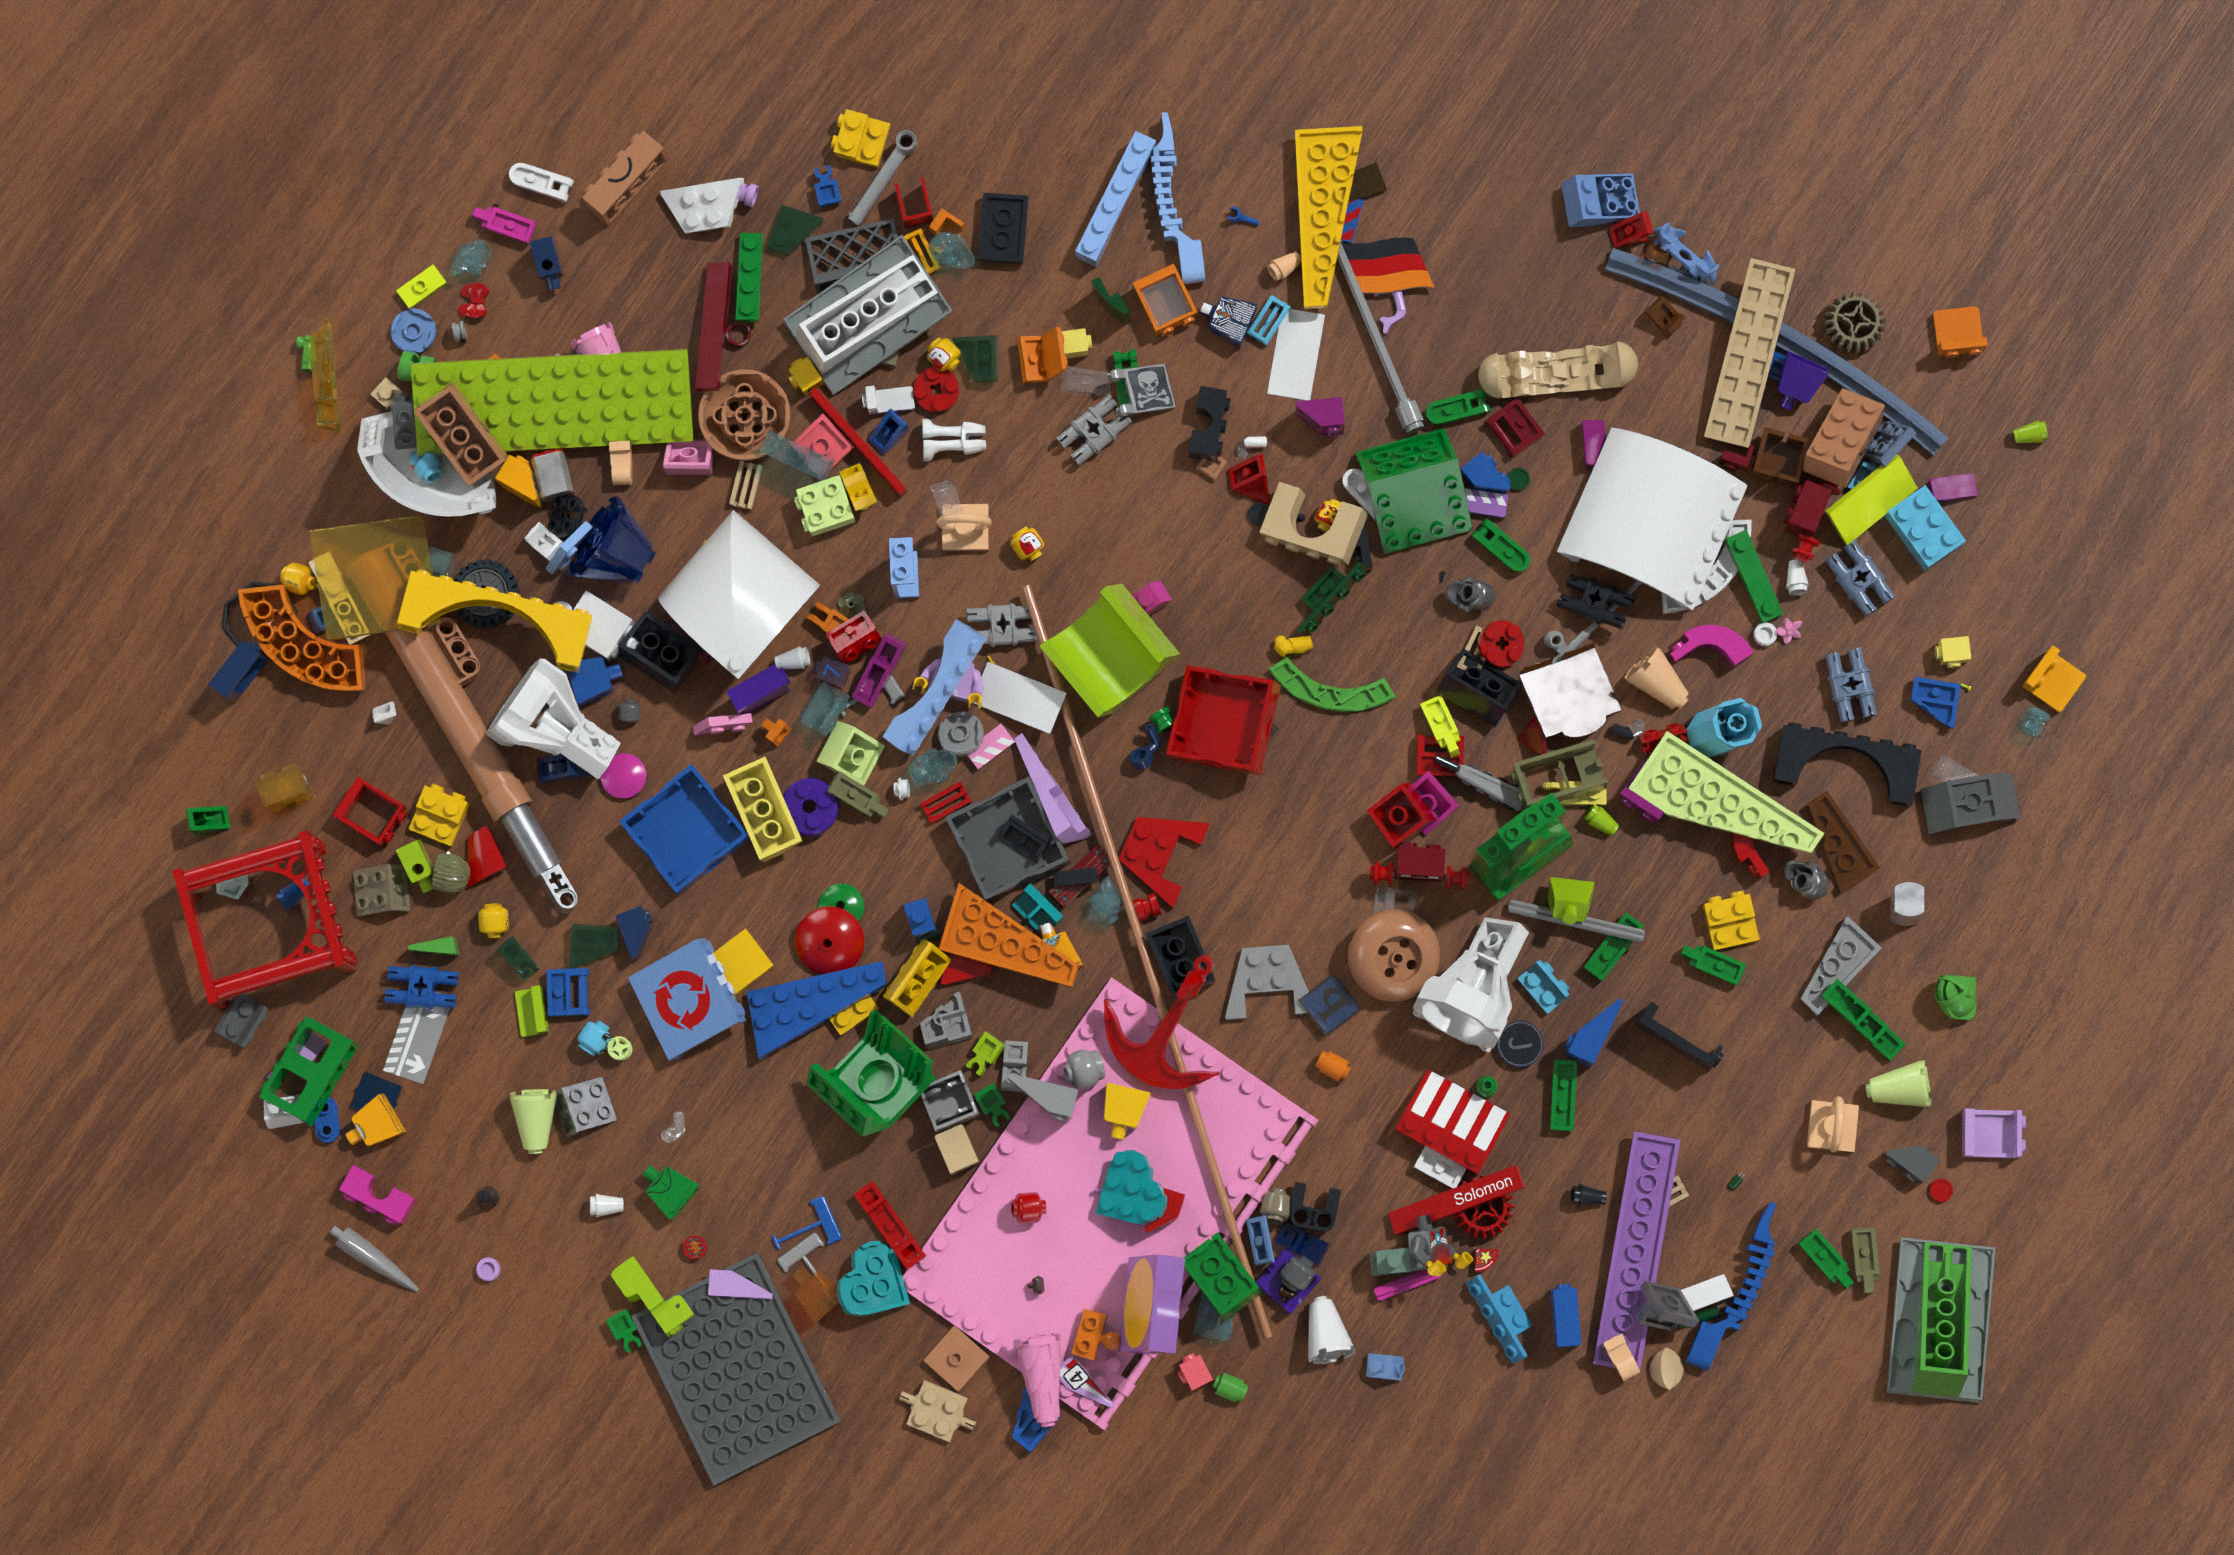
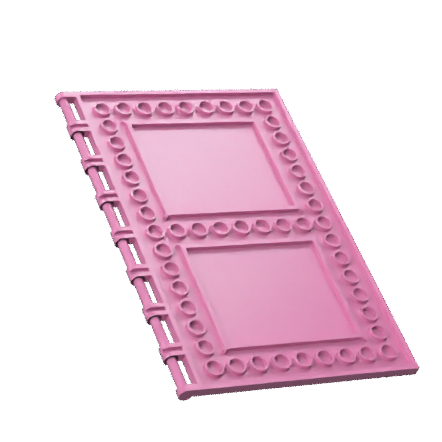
(985, 1258)

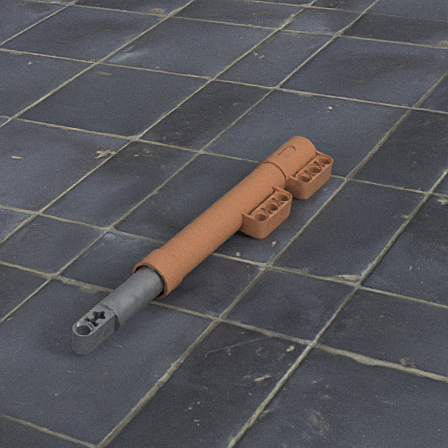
(440, 680)

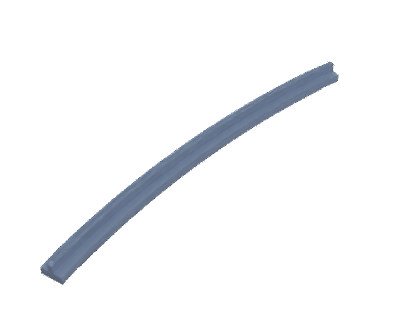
(1789, 339)

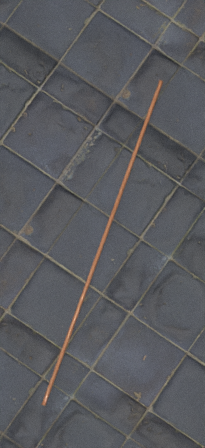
(1145, 957)

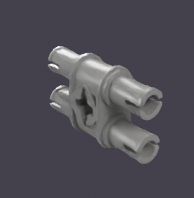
(1094, 442)
(1009, 615)

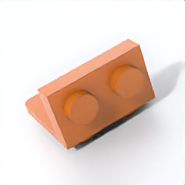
(1959, 332)
(1042, 356)

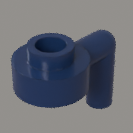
(1142, 757)

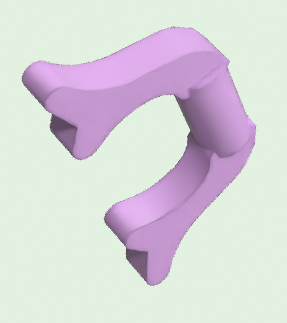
(1401, 311)

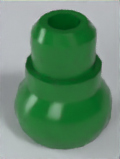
(1486, 1086)

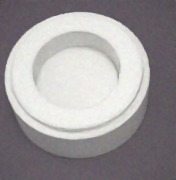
(1765, 634)

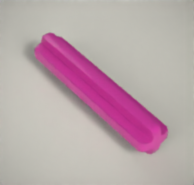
(1403, 1284)

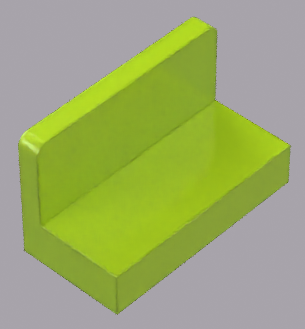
(531, 1011)

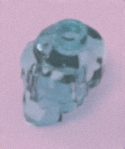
(951, 250)
(471, 258)
(932, 766)
(1106, 903)

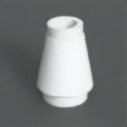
(1796, 578)
(794, 659)
(605, 1205)

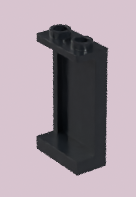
(1676, 1042)

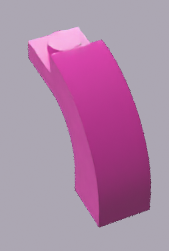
(1717, 637)

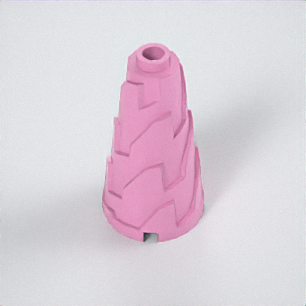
(597, 341)
(1041, 1368)

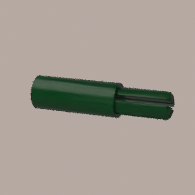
(1705, 1315)

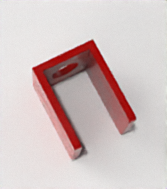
(918, 219)

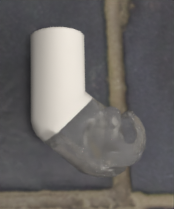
(1248, 443)

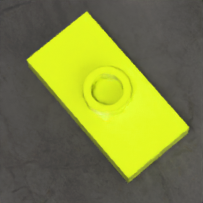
(421, 287)

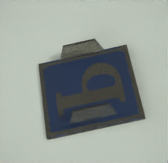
(1330, 1004)

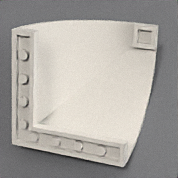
(394, 475)
(736, 594)

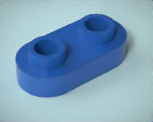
(331, 1119)

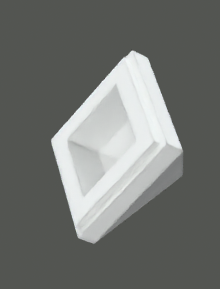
(385, 713)

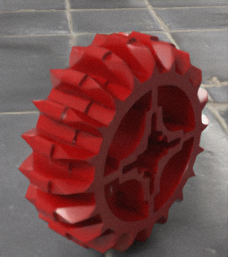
(1499, 1218)

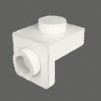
(543, 541)

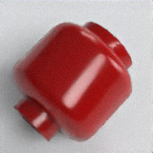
(1028, 1207)

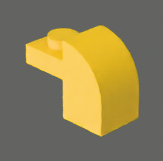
(858, 487)

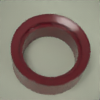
(738, 324)

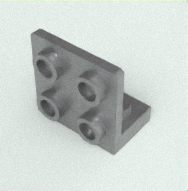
(584, 1106)

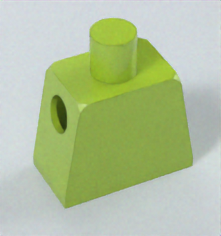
(411, 856)
(1570, 899)

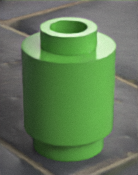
(1230, 1387)

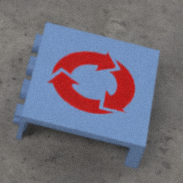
(687, 998)

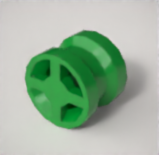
(1162, 720)

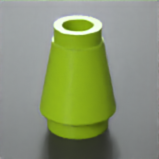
(2031, 433)
(1601, 820)

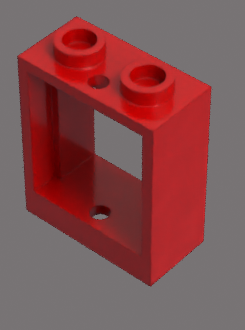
(352, 798)

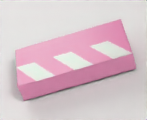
(993, 745)

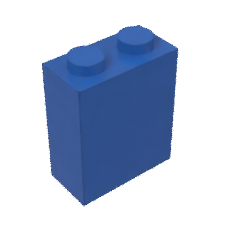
(1565, 1316)

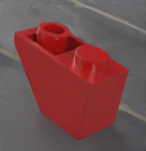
(1171, 1213)

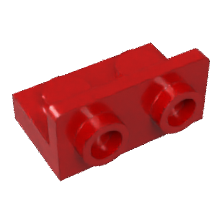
(854, 637)

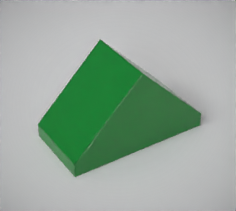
(207, 819)

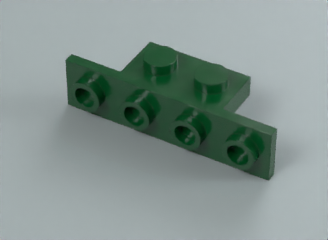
(1327, 592)

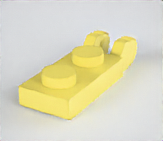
(1597, 797)

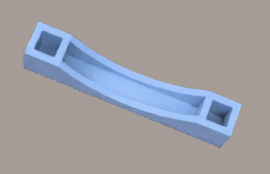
(1114, 199)
(959, 651)

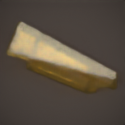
(325, 378)

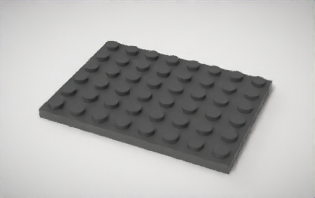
(738, 1375)

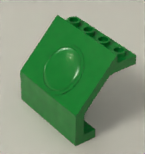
(875, 1078)

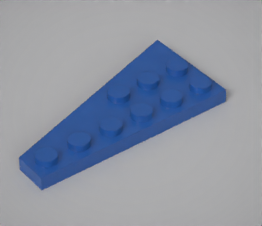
(799, 1006)

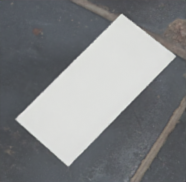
(1296, 354)
(1020, 697)

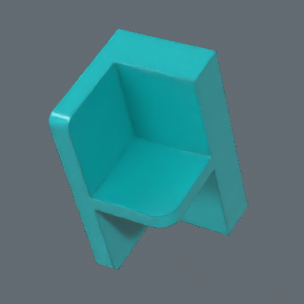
(1037, 908)

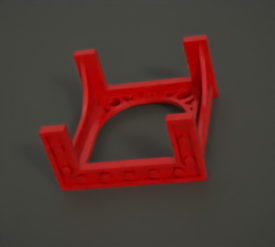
(330, 956)

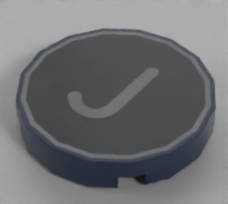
(1520, 1044)

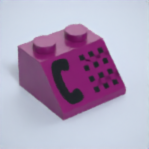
(1323, 415)

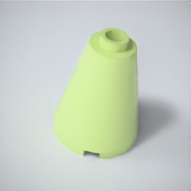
(1902, 1086)
(534, 1117)

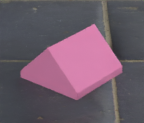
(688, 458)

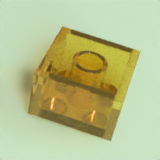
(284, 788)

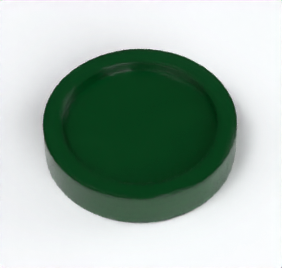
(1519, 479)

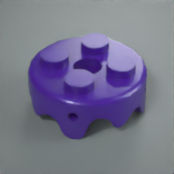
(826, 810)

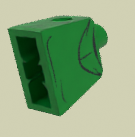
(670, 1190)

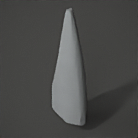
(370, 1256)

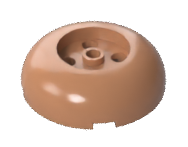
(745, 389)
(1387, 930)

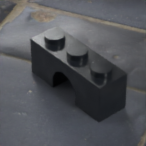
(1206, 443)

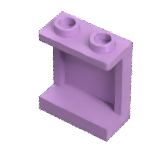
(1993, 1133)

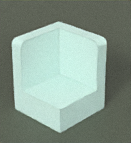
(233, 887)

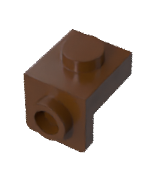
(1665, 316)

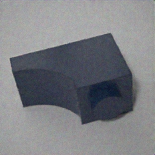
(559, 768)

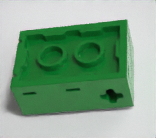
(1221, 1277)

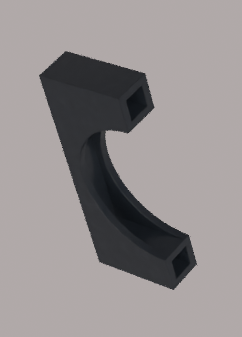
(1896, 763)

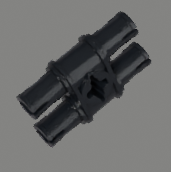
(1599, 611)

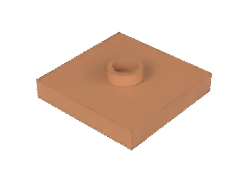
(956, 1358)

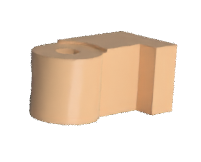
(621, 462)
(1621, 1357)

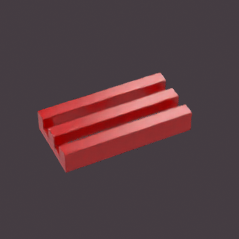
(924, 804)

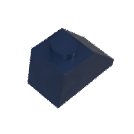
(635, 929)

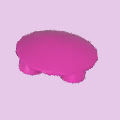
(624, 776)

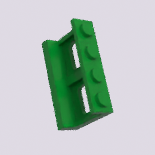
(320, 1076)

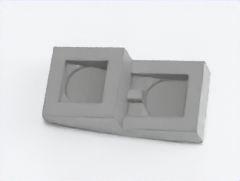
(1014, 1062)

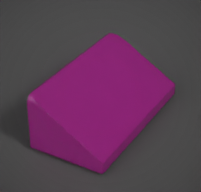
(1593, 440)

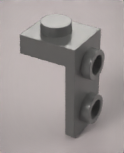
(403, 422)

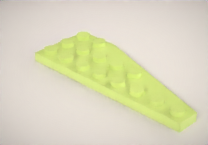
(1705, 793)

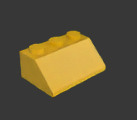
(917, 977)

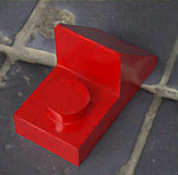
(1631, 230)

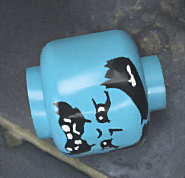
(594, 1037)

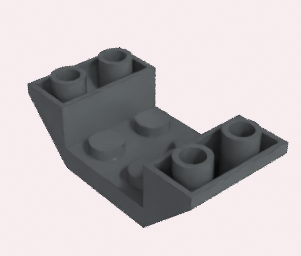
(1970, 802)

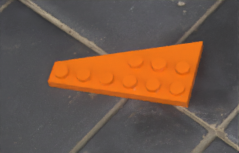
(991, 937)

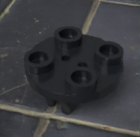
(566, 515)

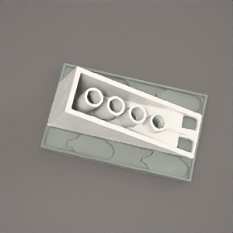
(867, 315)

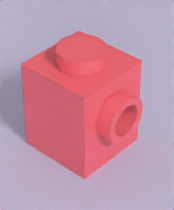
(1194, 1371)

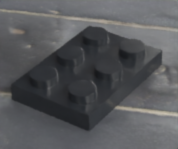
(1003, 228)

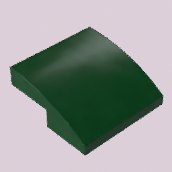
(1113, 304)

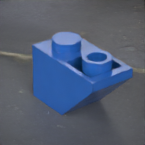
(1483, 475)

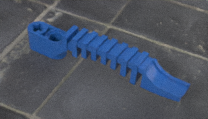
(1708, 1335)

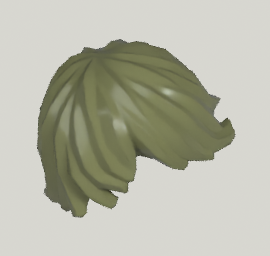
(450, 873)

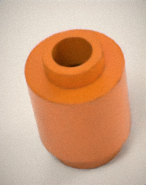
(1333, 1066)

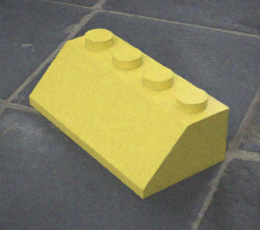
(763, 809)

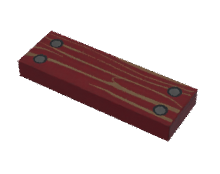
(1095, 858)

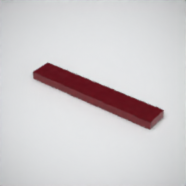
(713, 326)

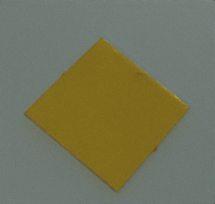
(366, 573)

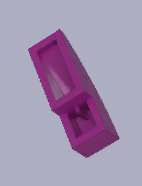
(879, 670)

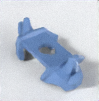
(1669, 241)

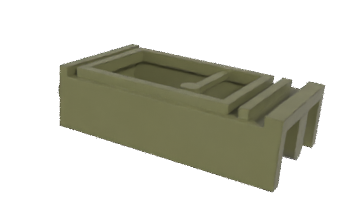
(1587, 765)

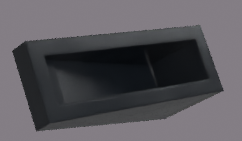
(1076, 877)

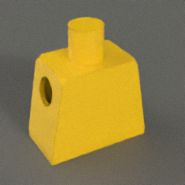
(1124, 1108)

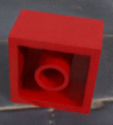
(1401, 815)

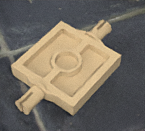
(937, 1411)

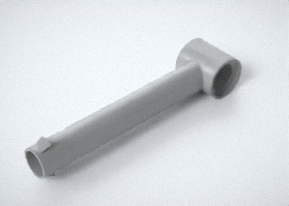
(883, 177)

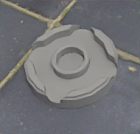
(961, 733)

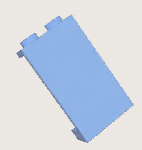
(903, 568)

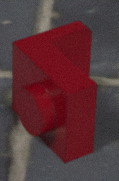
(1734, 461)

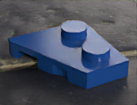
(1937, 699)

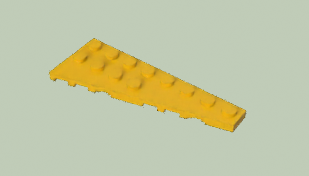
(1325, 179)

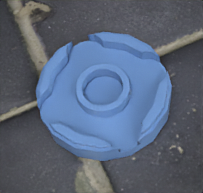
(413, 331)

